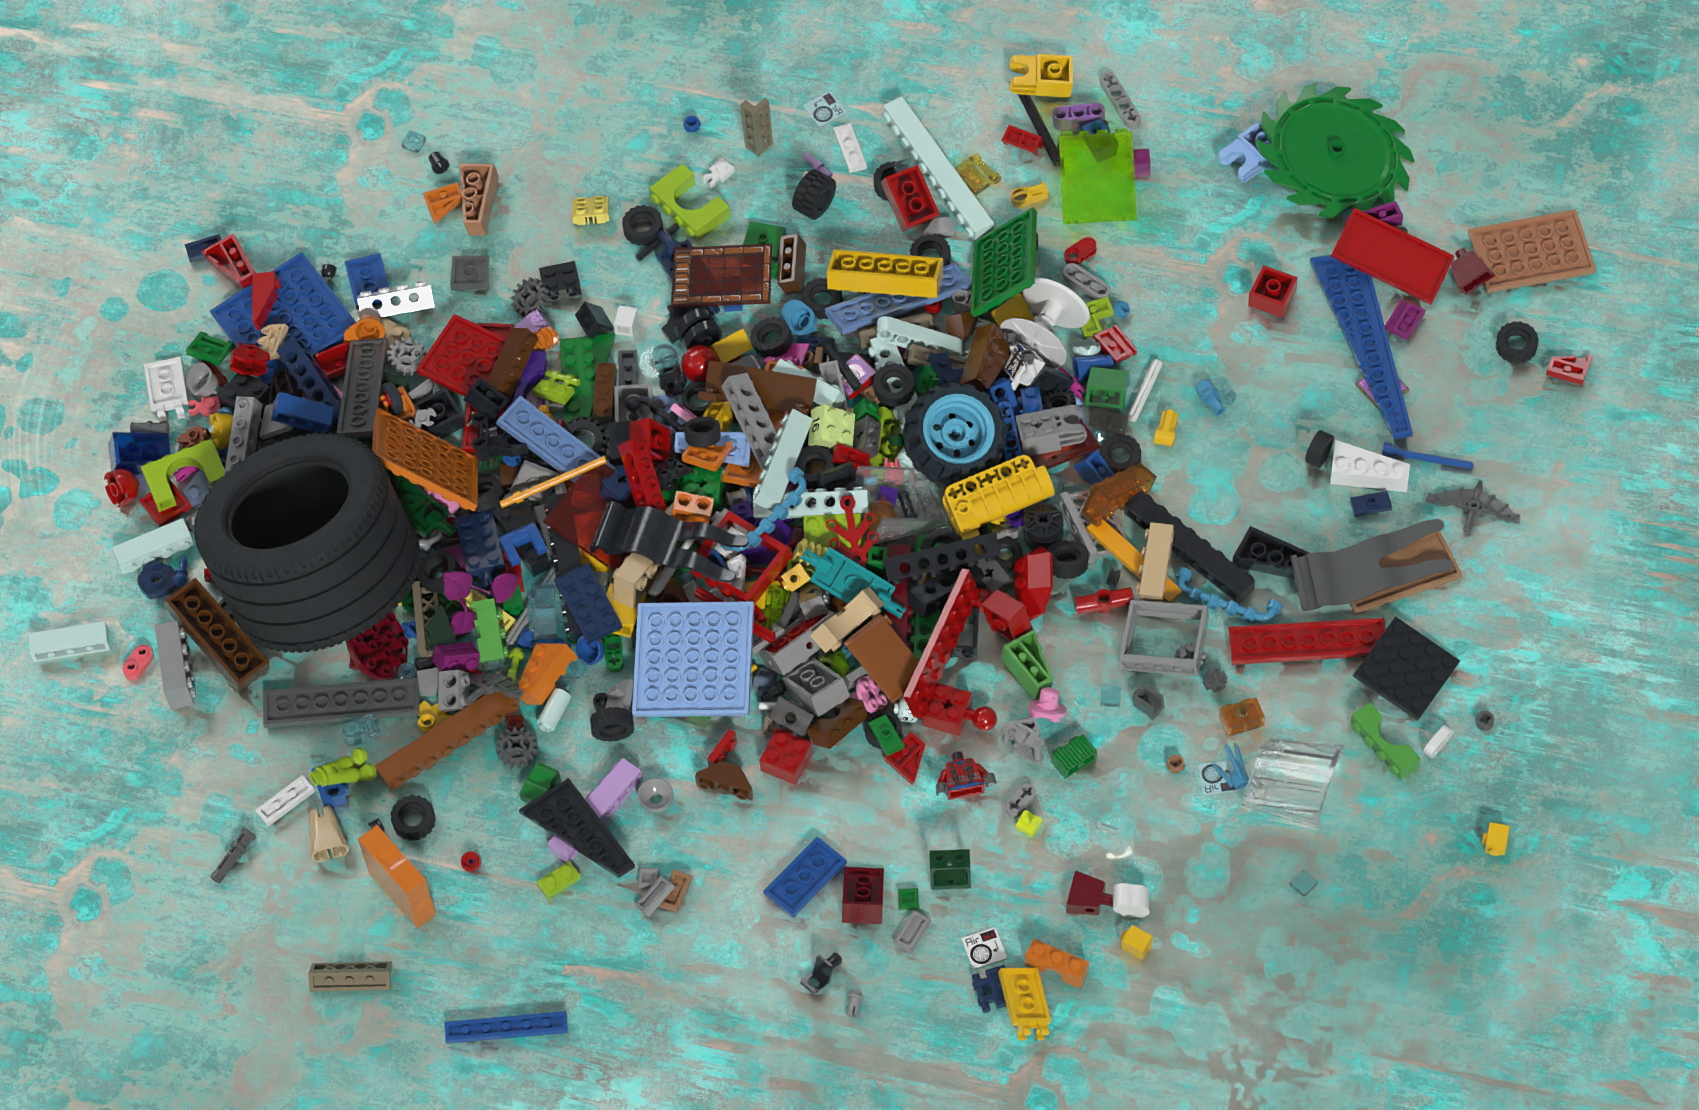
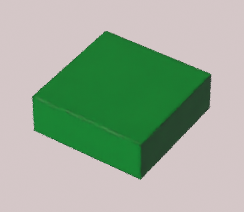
(908, 899)

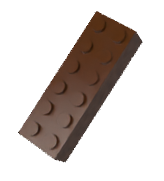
(217, 635)

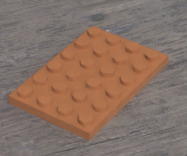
(1533, 250)

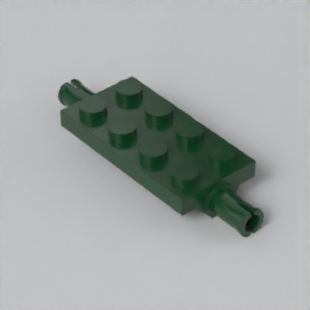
(421, 509)

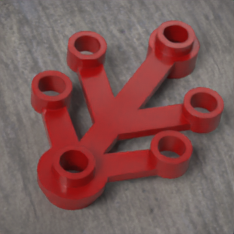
(853, 536)

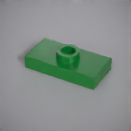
(886, 735)

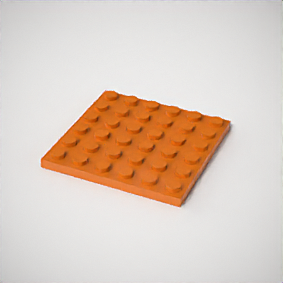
(426, 459)

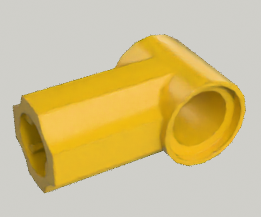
(1166, 431)

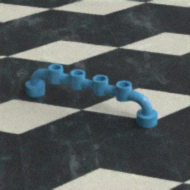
(780, 511)
(1231, 607)

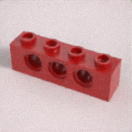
(641, 474)

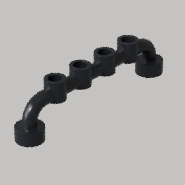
(670, 419)

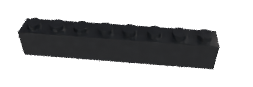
(1193, 549)
(567, 559)

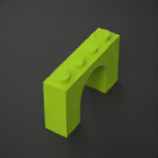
(695, 222)
(159, 472)

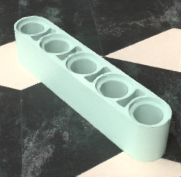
(905, 334)

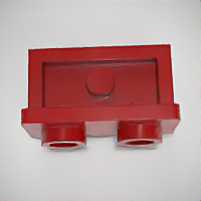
(334, 360)

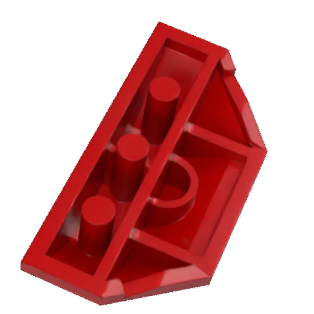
(1034, 580)

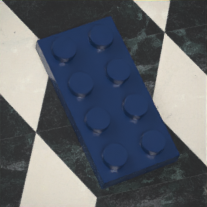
(587, 603)

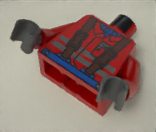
(963, 778)

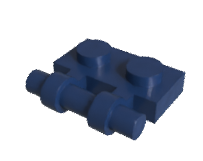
(993, 981)

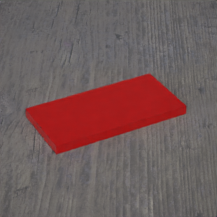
(1392, 256)

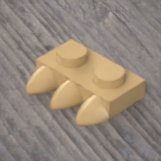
(274, 340)

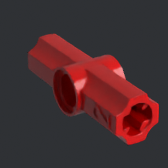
(1093, 602)

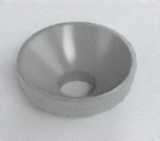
(422, 391)
(652, 788)

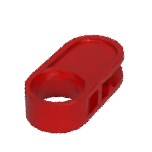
(1083, 248)

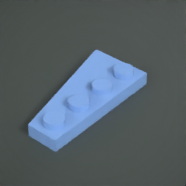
(738, 455)

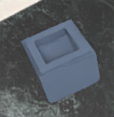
(764, 679)

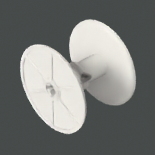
(1054, 306)

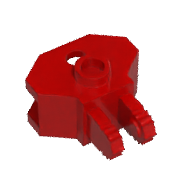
(249, 360)

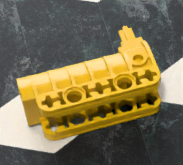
(996, 499)

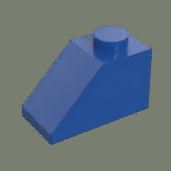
(1093, 468)

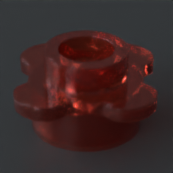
(518, 719)

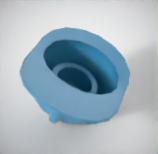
(799, 317)

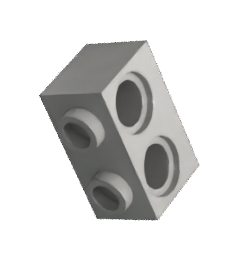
(449, 690)

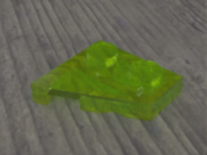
(775, 601)

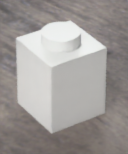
(626, 321)

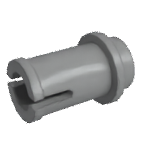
(855, 998)

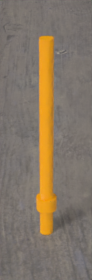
(518, 496)

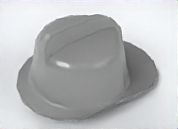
(201, 380)

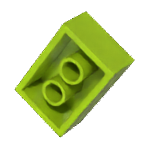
(816, 529)

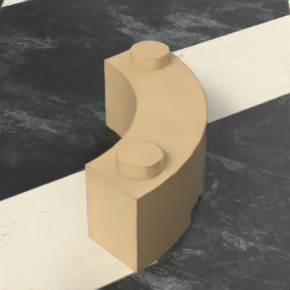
(840, 626)

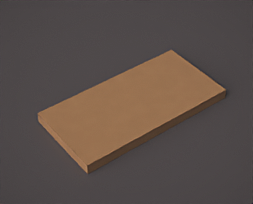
(1424, 549)

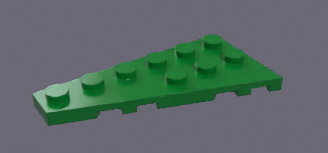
(580, 359)

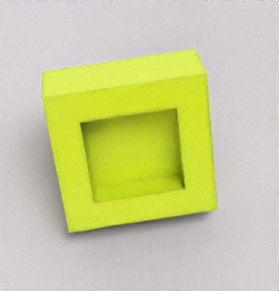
(1028, 823)

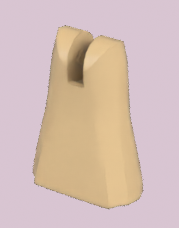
(326, 835)

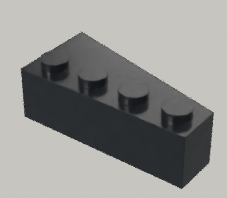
(512, 518)
(1266, 553)

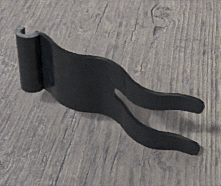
(655, 536)

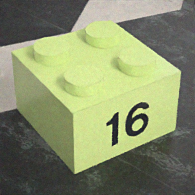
(831, 427)

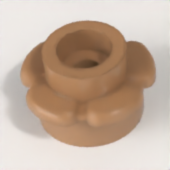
(1175, 759)

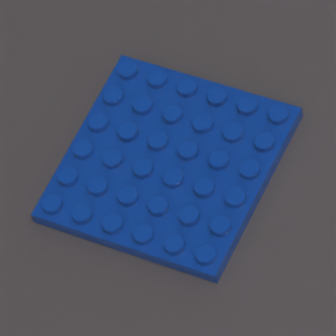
(302, 304)

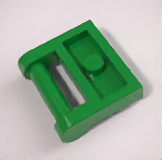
(209, 348)

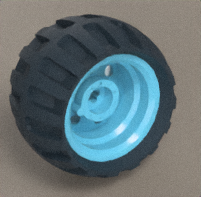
(966, 404)

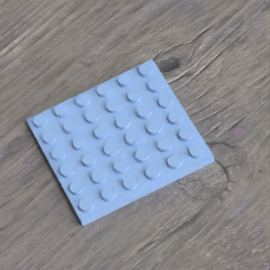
(693, 659)

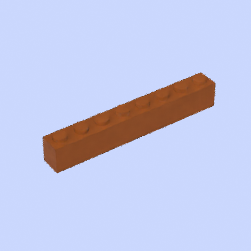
(445, 738)

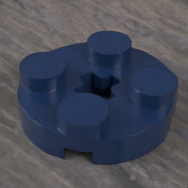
(159, 589)

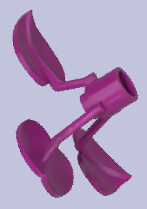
(458, 586)

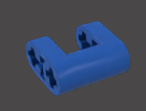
(519, 537)

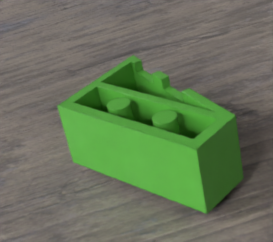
(489, 630)
(1028, 664)

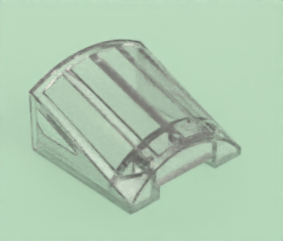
(924, 504)
(1292, 778)

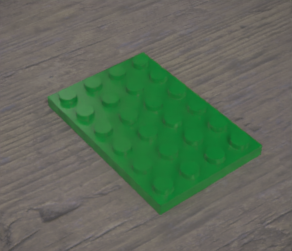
(1004, 262)

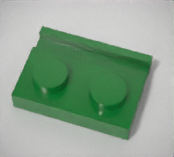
(927, 380)

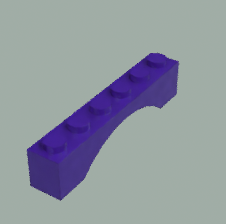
(532, 374)

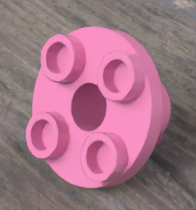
(870, 694)
(1047, 706)

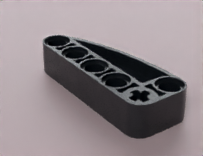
(284, 383)

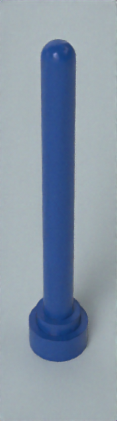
(1390, 451)

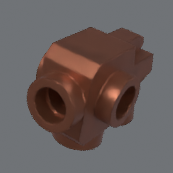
(193, 437)

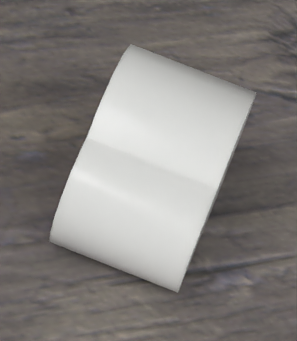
(1131, 900)

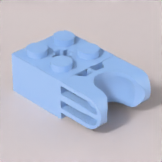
(1246, 152)

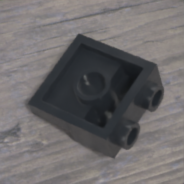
(561, 280)

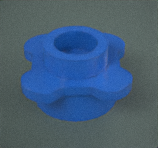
(409, 629)

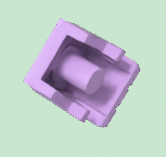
(534, 321)

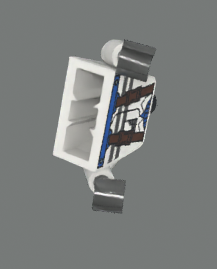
(1023, 363)

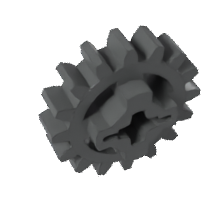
(529, 296)
(516, 747)

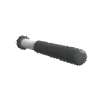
(666, 574)

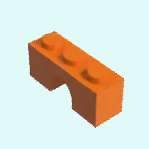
(1069, 967)

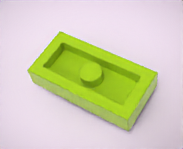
(558, 880)

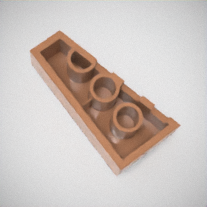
(478, 195)

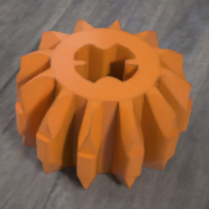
(547, 339)

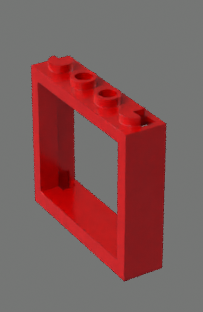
(767, 577)

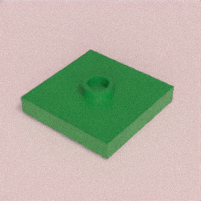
(765, 234)

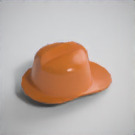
(366, 328)

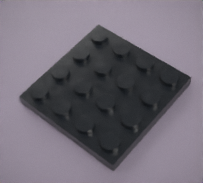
(1406, 668)

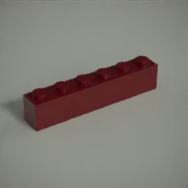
(901, 595)

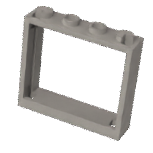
(1163, 664)

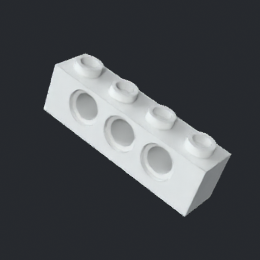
(388, 308)

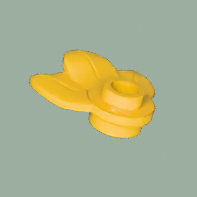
(430, 714)

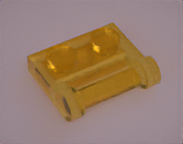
(973, 178)

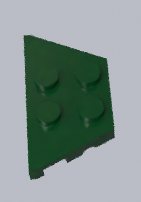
(450, 606)

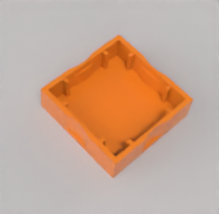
(397, 876)

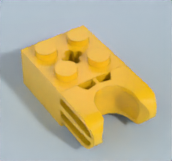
(1042, 75)

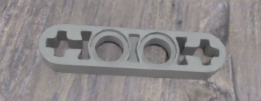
(1123, 98)

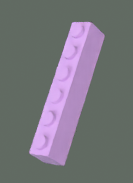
(604, 801)

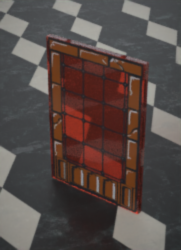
(722, 275)

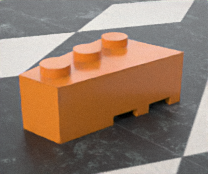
(543, 670)

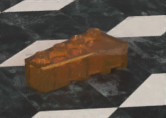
(1116, 492)

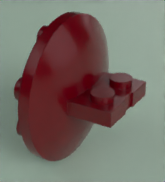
(379, 649)

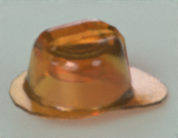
(880, 509)

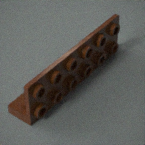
(776, 389)

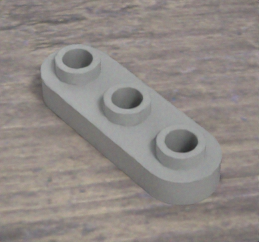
(1083, 277)

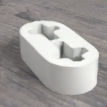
(1438, 741)

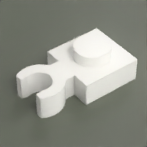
(719, 171)

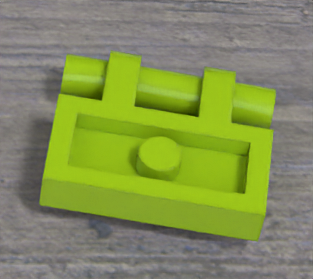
(555, 391)

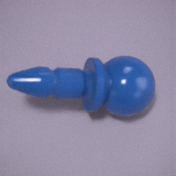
(180, 578)

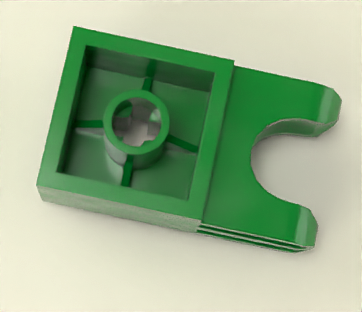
(700, 482)

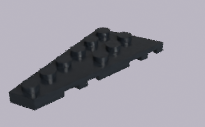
(574, 822)

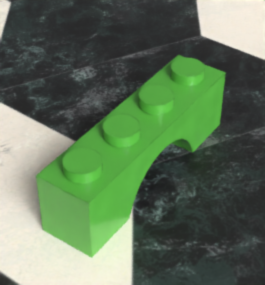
(1399, 758)

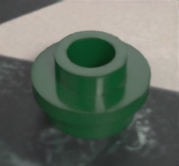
(896, 440)

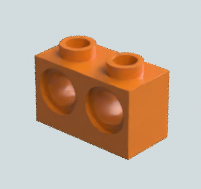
(692, 507)

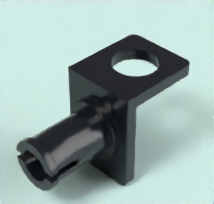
(821, 972)

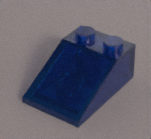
(136, 449)

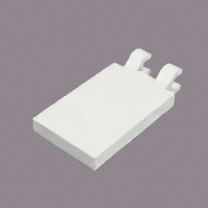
(166, 387)

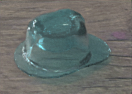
(659, 357)

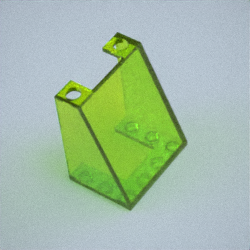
(1096, 176)

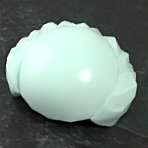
(1086, 347)

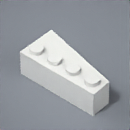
(1367, 469)

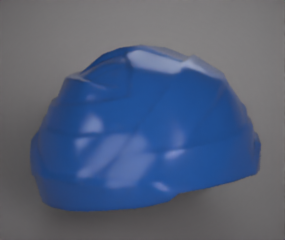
(590, 653)

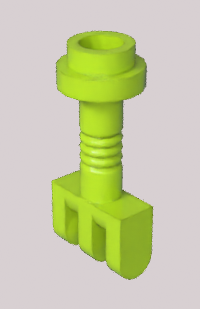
(516, 656)

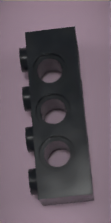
(936, 591)

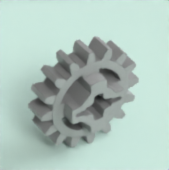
(407, 355)

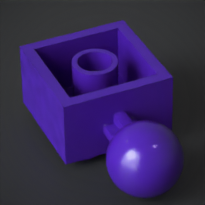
(782, 533)

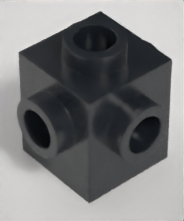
(672, 380)

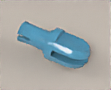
(1210, 396)

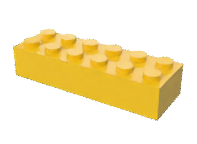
(885, 273)

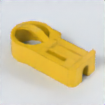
(1033, 194)

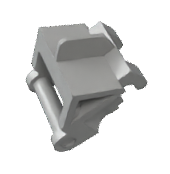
(622, 697)
(1026, 734)

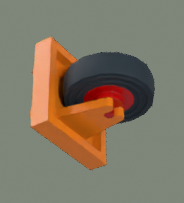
(396, 402)

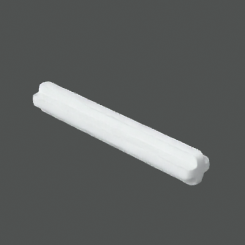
(1145, 389)

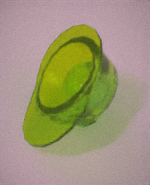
(836, 663)

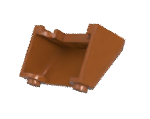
(883, 656)

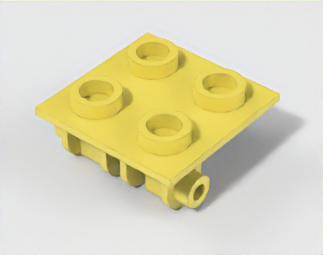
(590, 207)

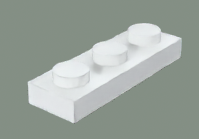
(850, 148)
(285, 800)

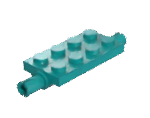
(847, 579)

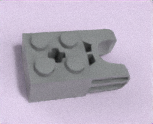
(1050, 429)

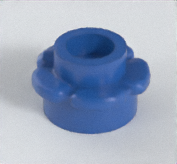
(691, 120)

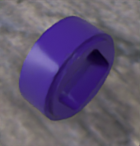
(1016, 518)

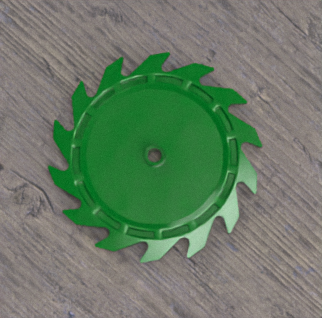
(1334, 151)

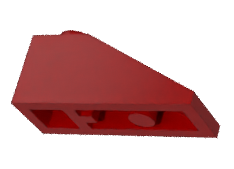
(264, 295)

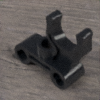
(491, 441)

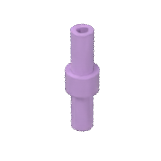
(817, 164)

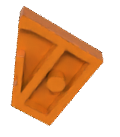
(442, 200)
(707, 457)

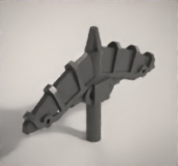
(1474, 503)
(492, 683)

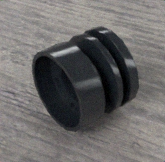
(1042, 525)

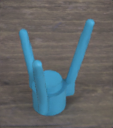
(1239, 776)

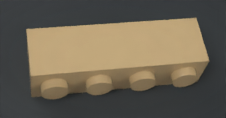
(1156, 562)

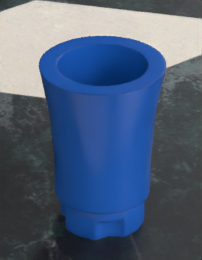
(1082, 365)

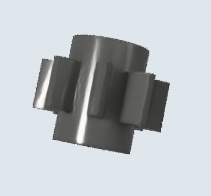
(1215, 680)

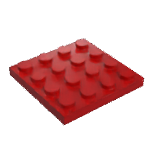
(461, 355)

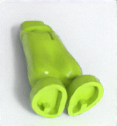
(345, 770)

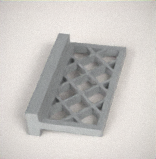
(1078, 525)

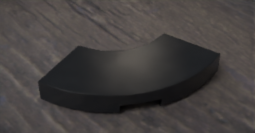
(674, 316)

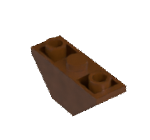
(725, 779)

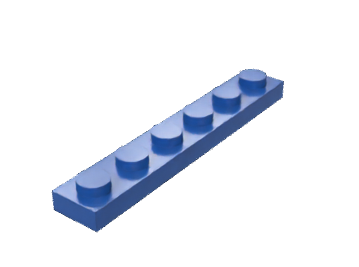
(506, 1027)

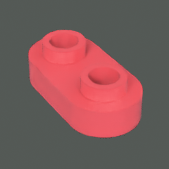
(139, 662)

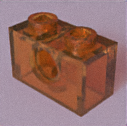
(1236, 725)

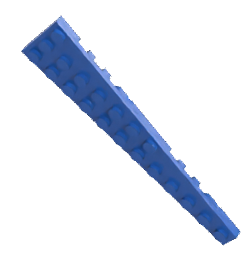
(1361, 321)

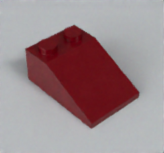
(862, 895)

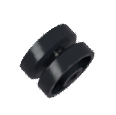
(697, 329)

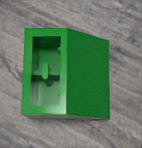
(1107, 388)

